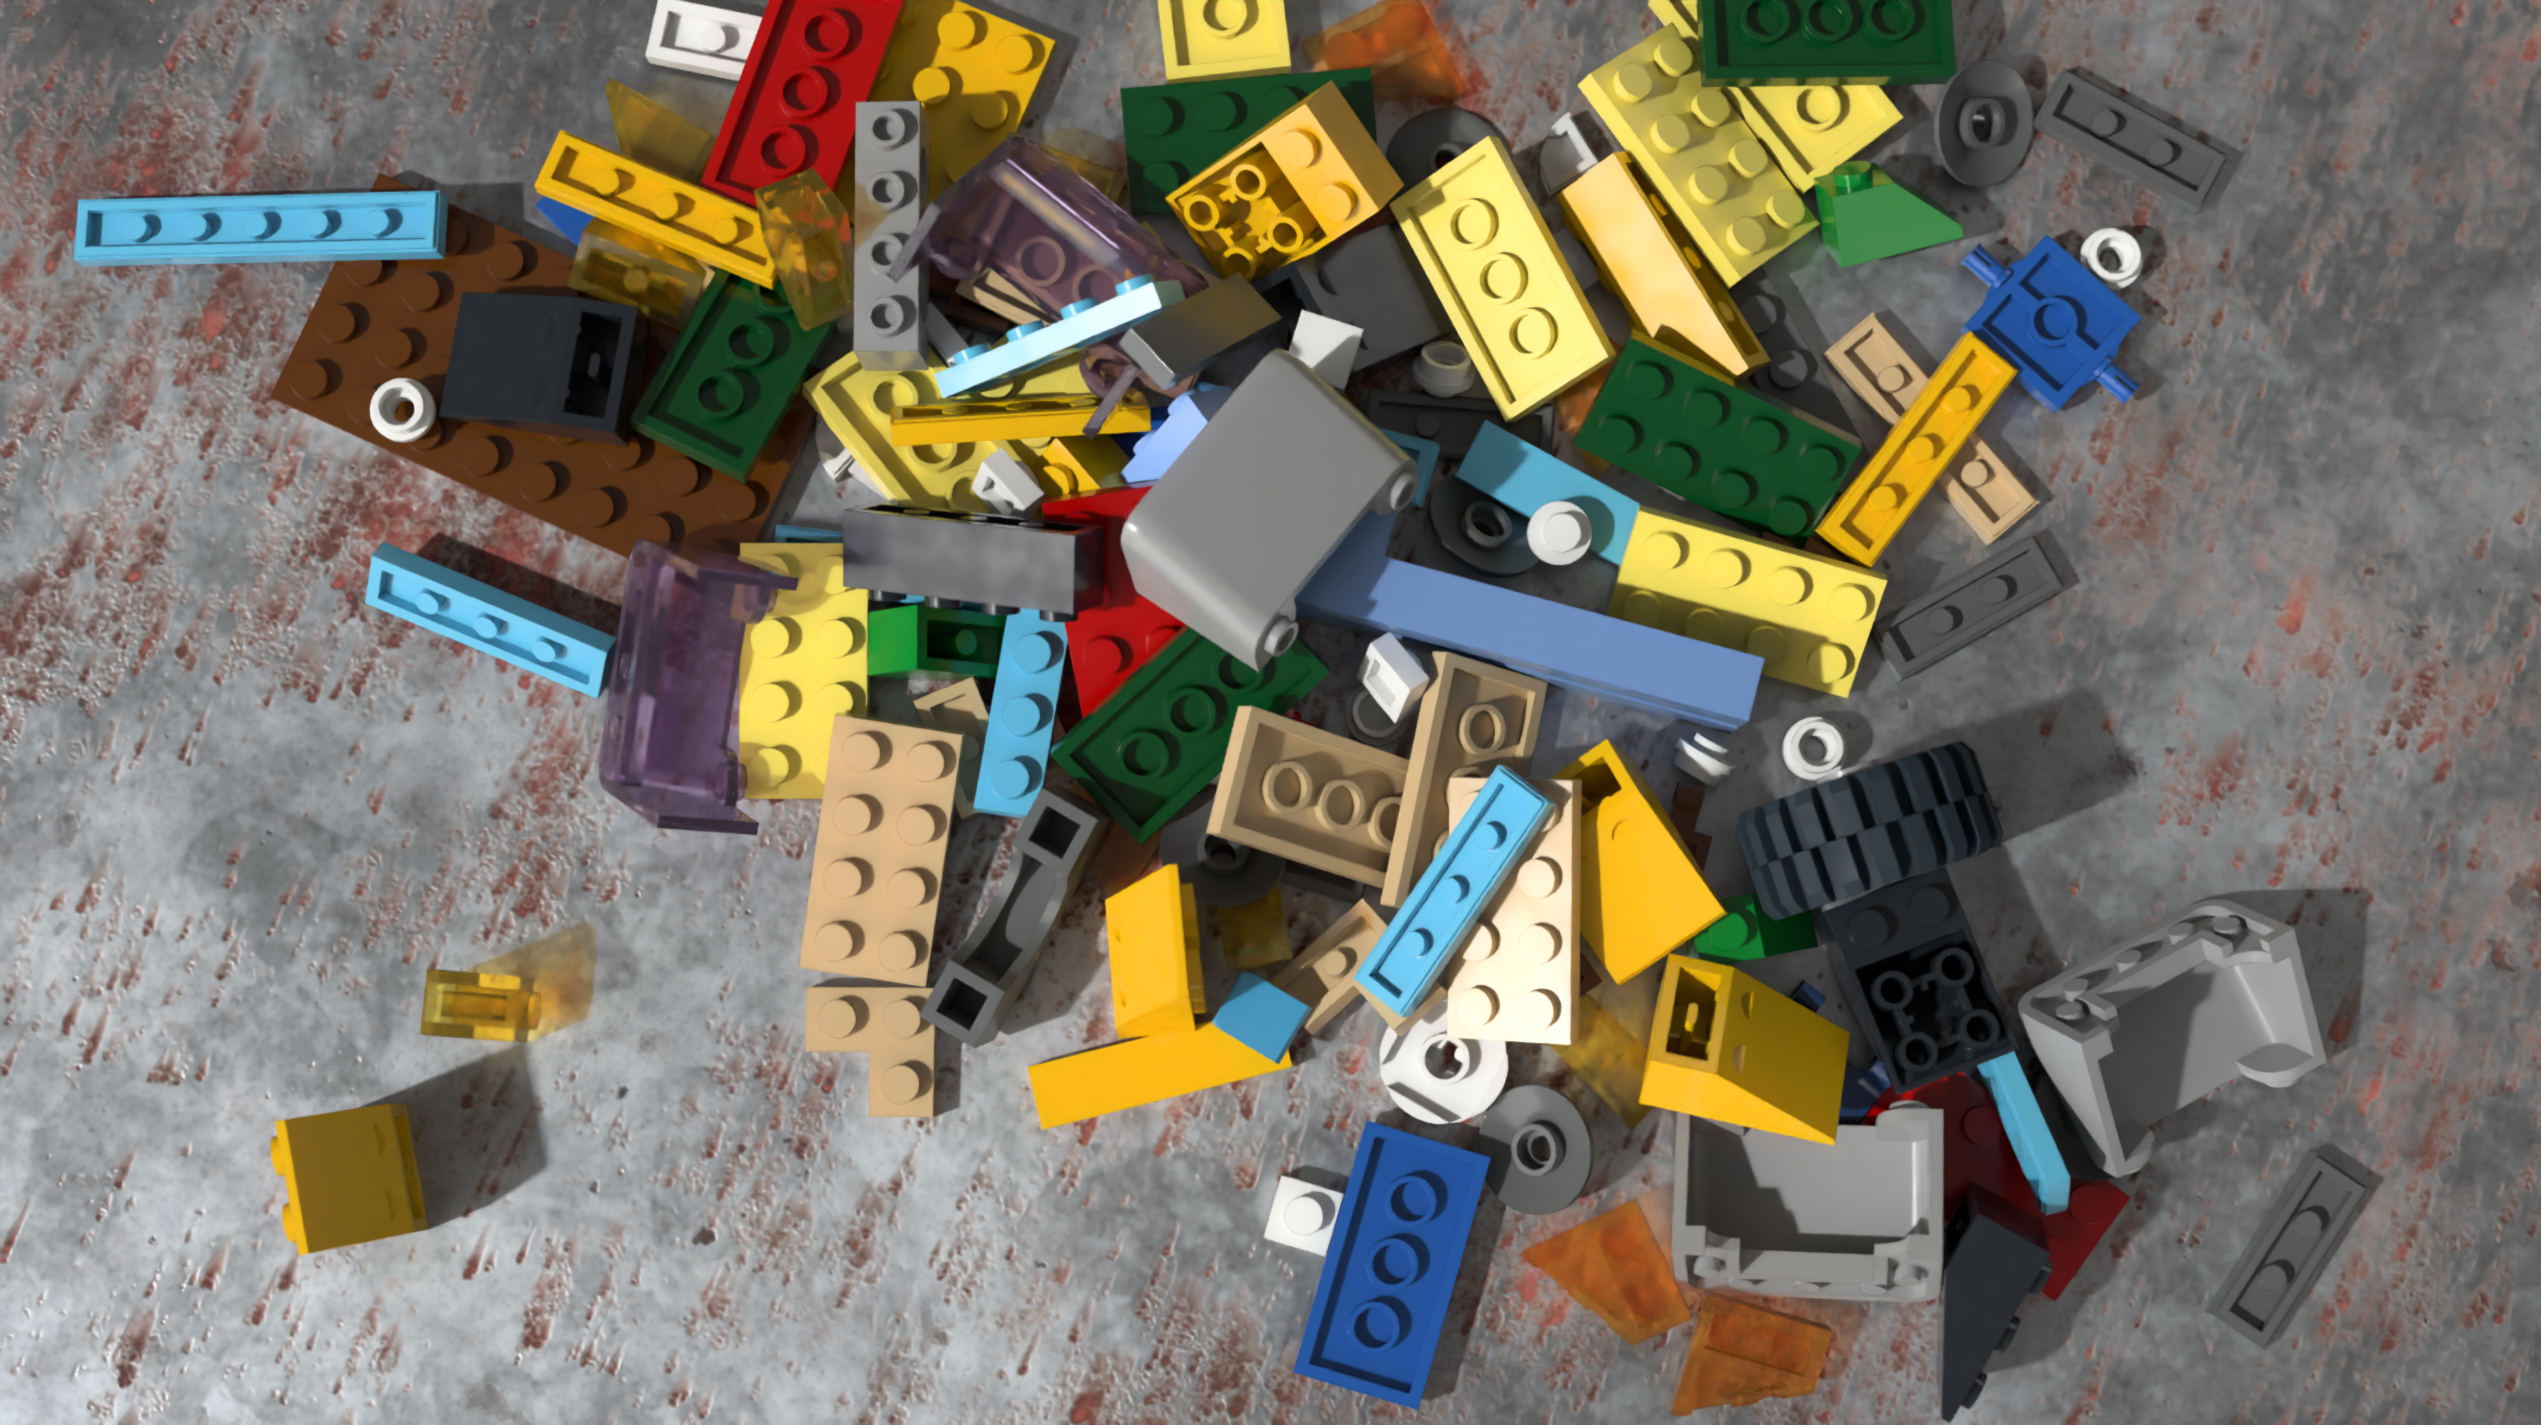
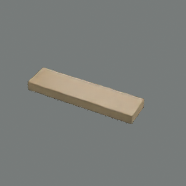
(1886, 383)

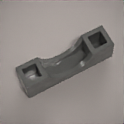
(1003, 949)

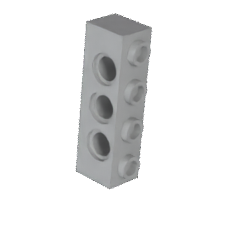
(889, 203)

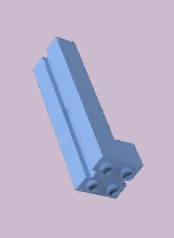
(1527, 634)

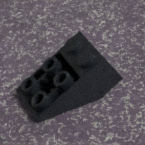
(1366, 284)
(547, 365)
(1917, 980)
(1989, 1265)

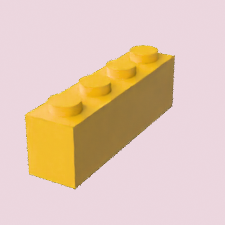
(1657, 268)

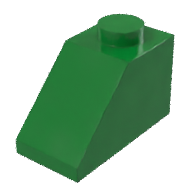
(1877, 215)
(934, 644)
(1751, 934)

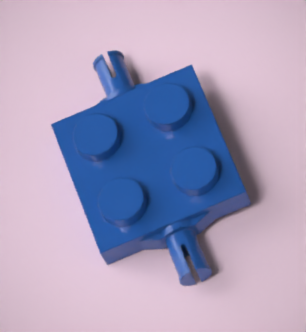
(2052, 323)

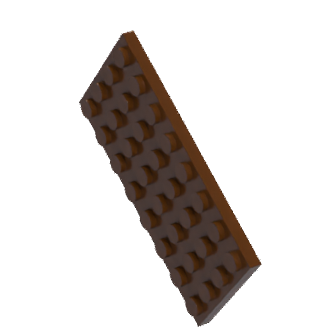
(401, 321)

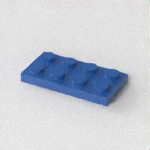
(1391, 1265)

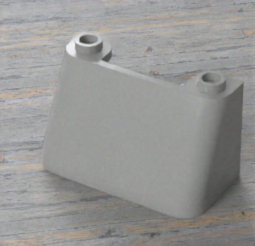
(1261, 507)
(2171, 1021)
(1808, 1215)

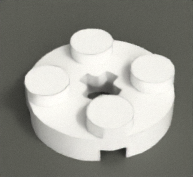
(1452, 1095)

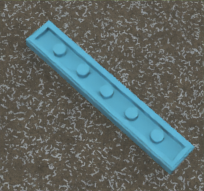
(261, 228)

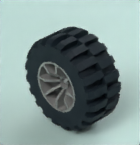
(1868, 828)

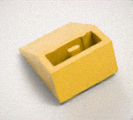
(1287, 188)
(1637, 874)
(1155, 956)
(1743, 1053)
(348, 1177)

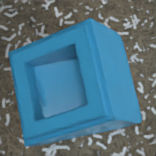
(1261, 1016)

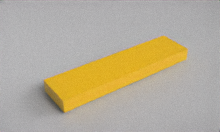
(657, 207)
(1010, 419)
(1916, 450)
(1142, 1073)

